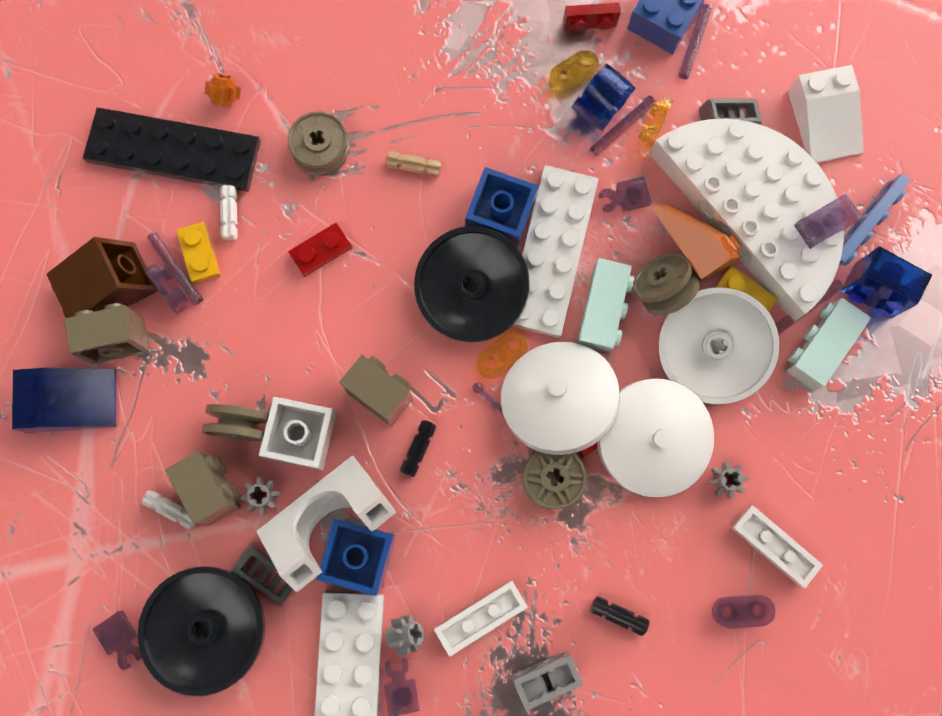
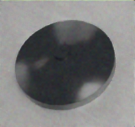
(472, 284)
(201, 631)

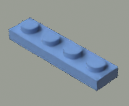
(873, 214)

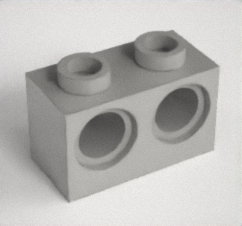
(546, 680)

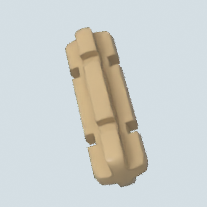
(413, 163)

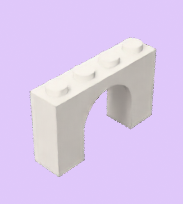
(289, 532)

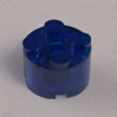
(603, 97)

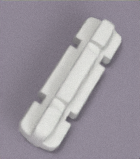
(228, 212)
(167, 508)

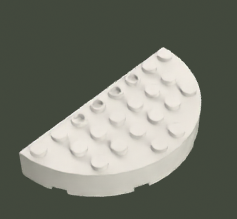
(757, 190)

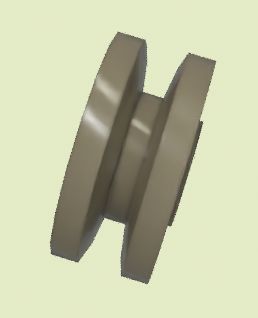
(319, 158)
(666, 284)
(235, 422)
(563, 493)

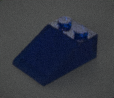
(63, 399)

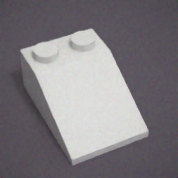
(828, 113)

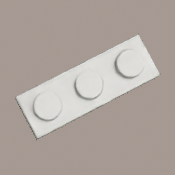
(777, 546)
(480, 618)

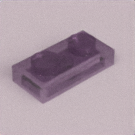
(828, 221)

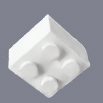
(298, 433)

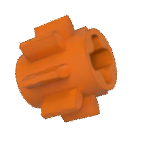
(222, 90)

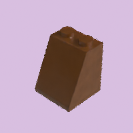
(101, 275)

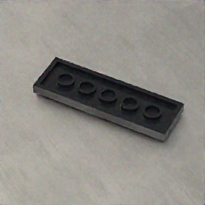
(172, 149)

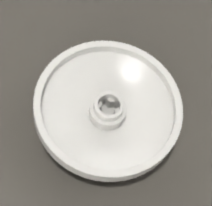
(720, 345)
(560, 398)
(658, 439)

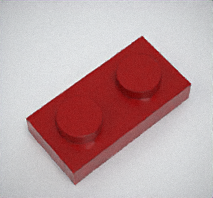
(591, 16)
(320, 249)

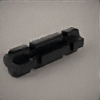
(418, 448)
(620, 615)

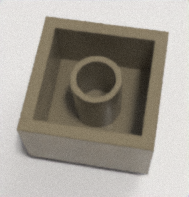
(106, 334)
(376, 389)
(203, 488)

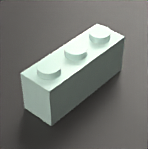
(605, 305)
(827, 343)

